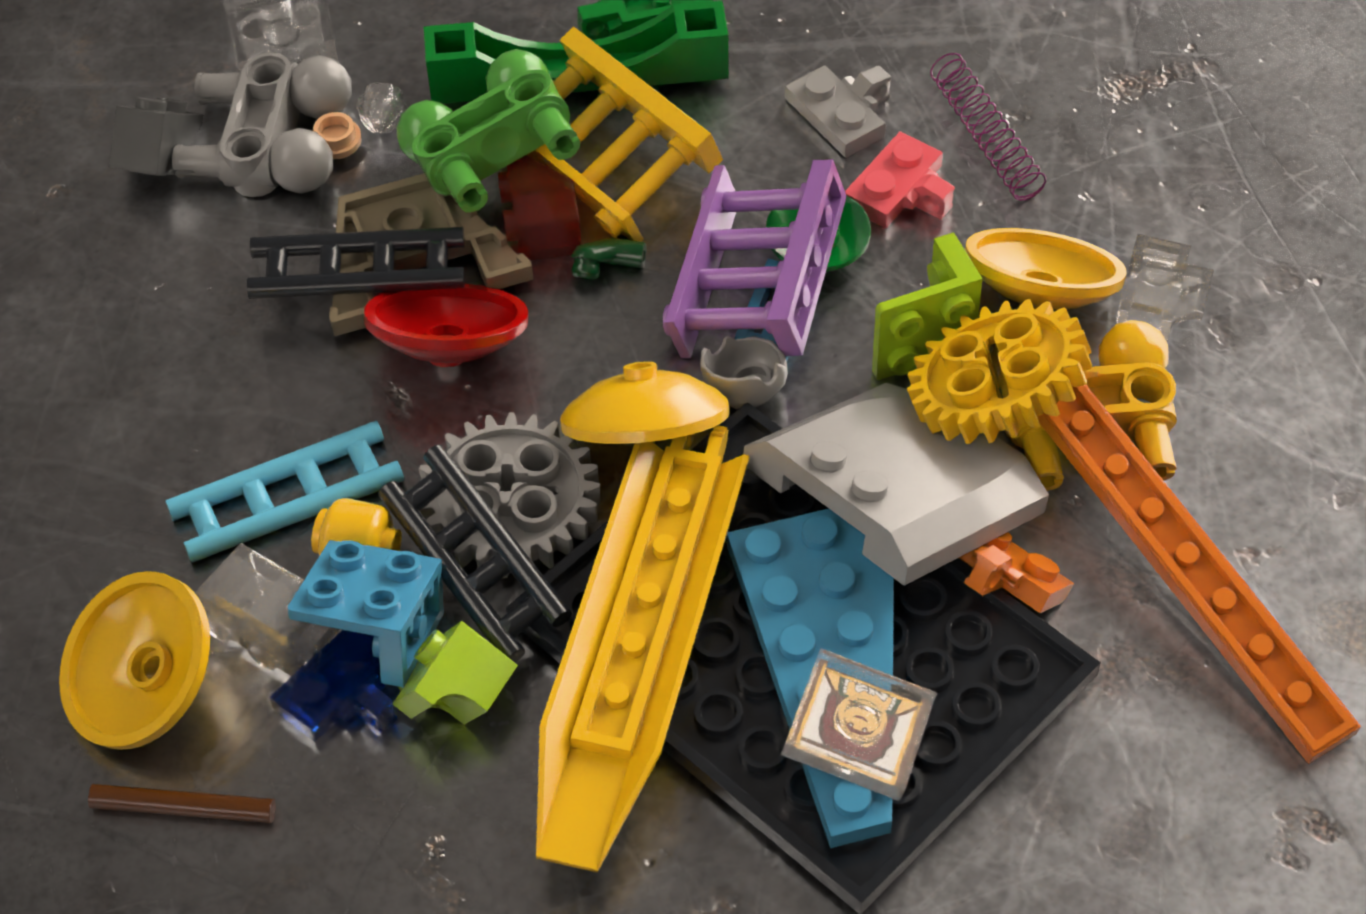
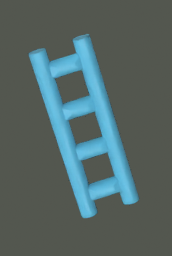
(265, 516)

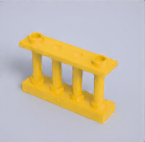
(652, 116)

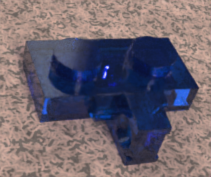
(335, 686)

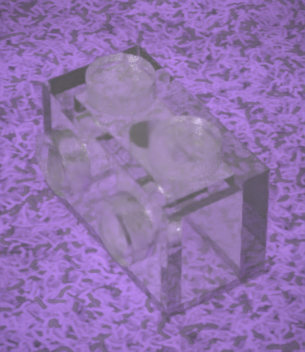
(249, 605)

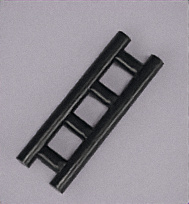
(331, 246)
(508, 556)

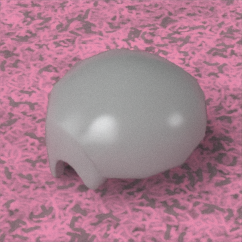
(745, 370)

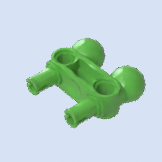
(489, 132)

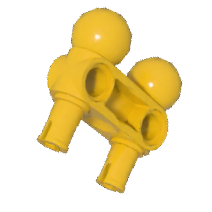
(1130, 368)

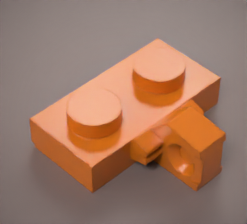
(1023, 574)

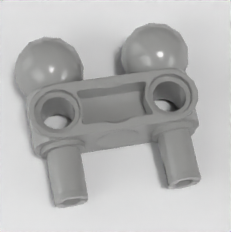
(260, 134)

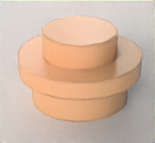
(339, 133)

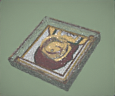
(859, 724)

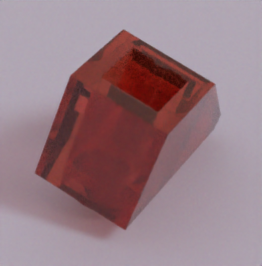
(543, 209)

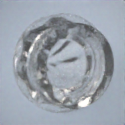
(381, 107)

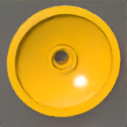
(1045, 267)
(644, 407)
(134, 660)

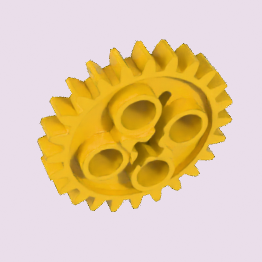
(1038, 354)

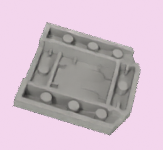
(901, 484)

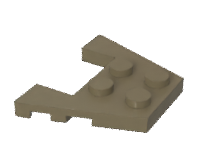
(415, 205)

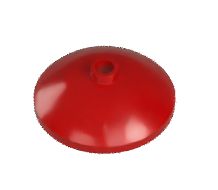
(446, 323)

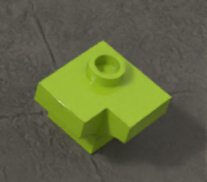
(455, 674)

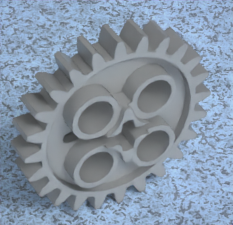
(518, 491)

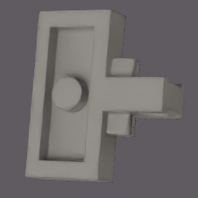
(842, 108)

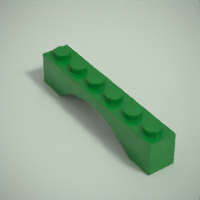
(675, 47)

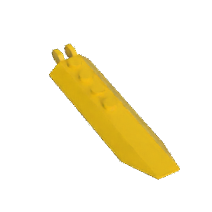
(631, 644)

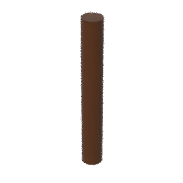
(182, 803)

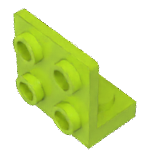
(917, 317)

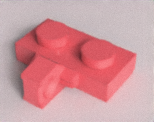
(901, 179)

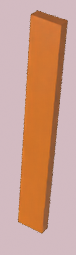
(1200, 577)

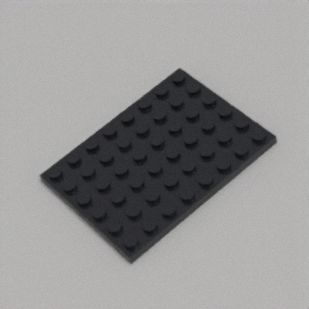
(986, 657)

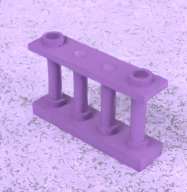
(795, 278)

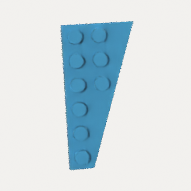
(811, 593)

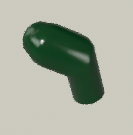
(607, 251)

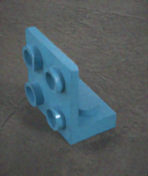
(375, 594)

